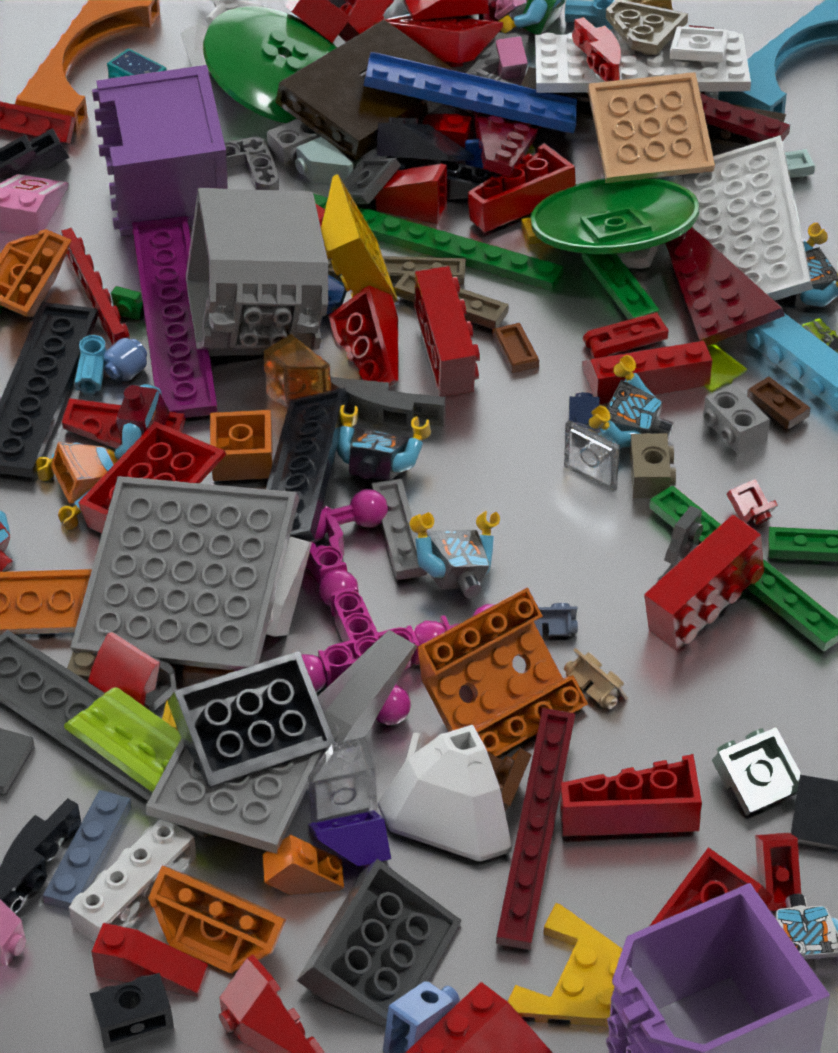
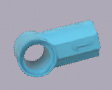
(593, 11)
(91, 365)

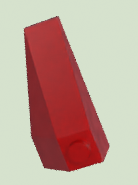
(369, 334)
(258, 1015)

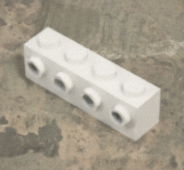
(125, 887)

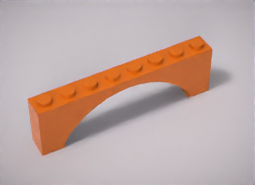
(97, 19)

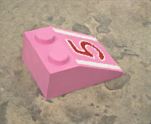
(29, 203)

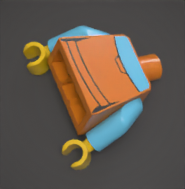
(77, 471)

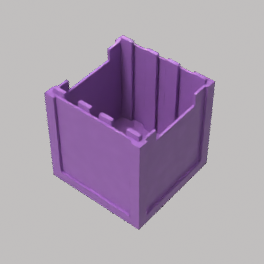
(159, 143)

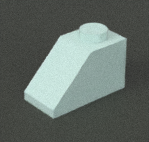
(322, 161)

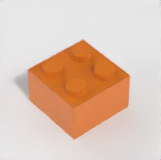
(247, 444)

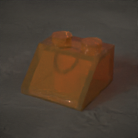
(294, 371)

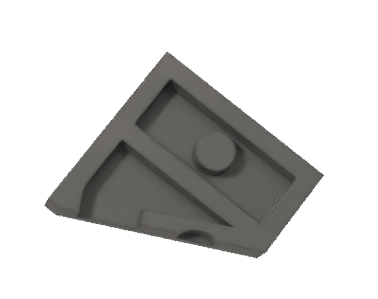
(684, 537)

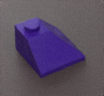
(356, 837)

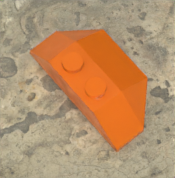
(30, 270)
(212, 921)

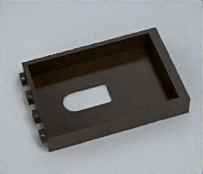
(332, 93)

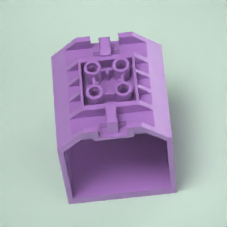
(705, 946)

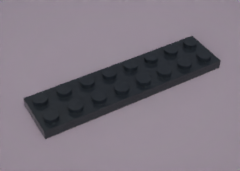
(40, 384)
(307, 455)

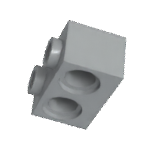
(284, 140)
(736, 418)

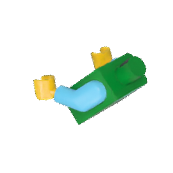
(536, 16)

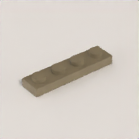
(478, 307)

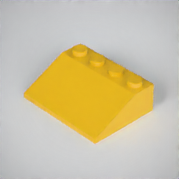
(352, 244)

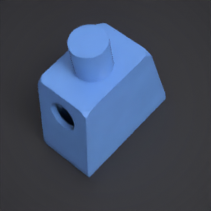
(416, 1014)

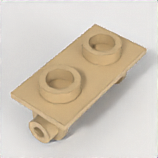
(605, 687)

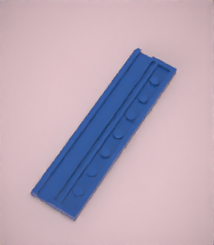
(471, 92)

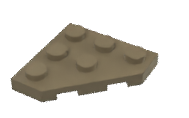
(644, 26)

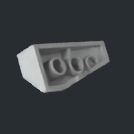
(363, 688)

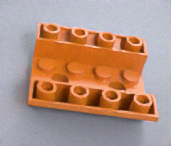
(481, 656)

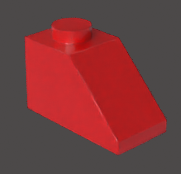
(778, 866)

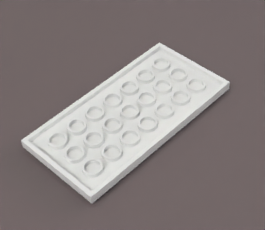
(564, 66)
(753, 216)

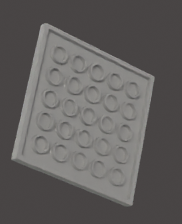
(187, 571)

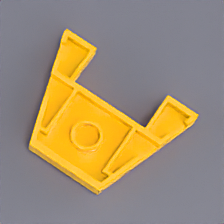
(586, 981)

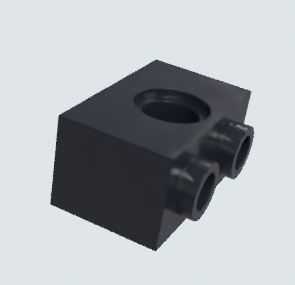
(121, 1025)

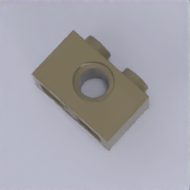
(651, 464)

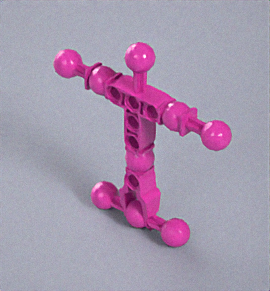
(340, 592)

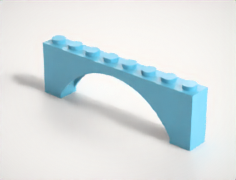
(812, 29)

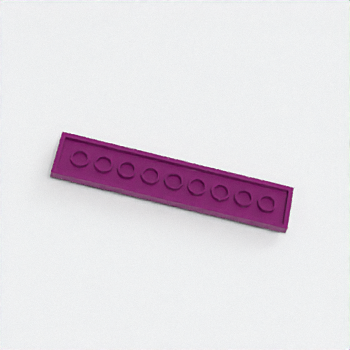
(176, 363)

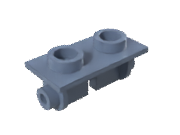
(558, 619)

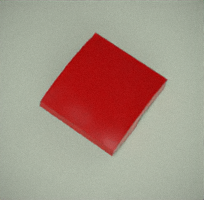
(124, 667)

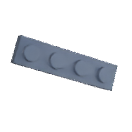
(87, 849)

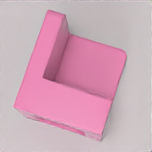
(511, 57)

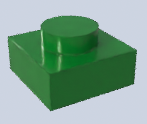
(128, 302)

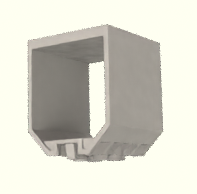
(256, 269)

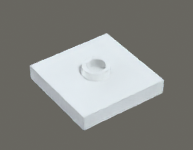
(699, 44)

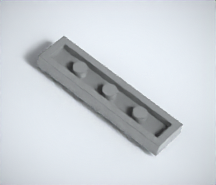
(396, 530)

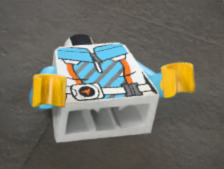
(811, 932)

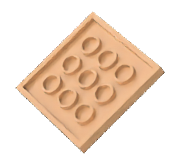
(651, 127)

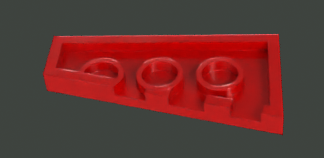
(99, 421)

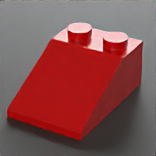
(707, 880)

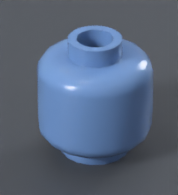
(125, 359)

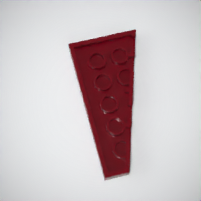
(503, 141)
(716, 291)

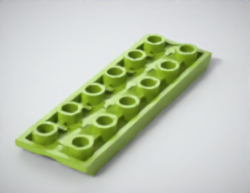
(127, 736)

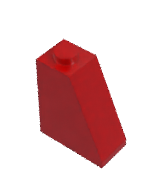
(415, 193)

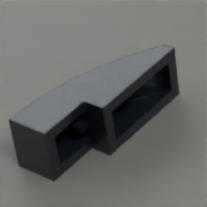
(31, 156)

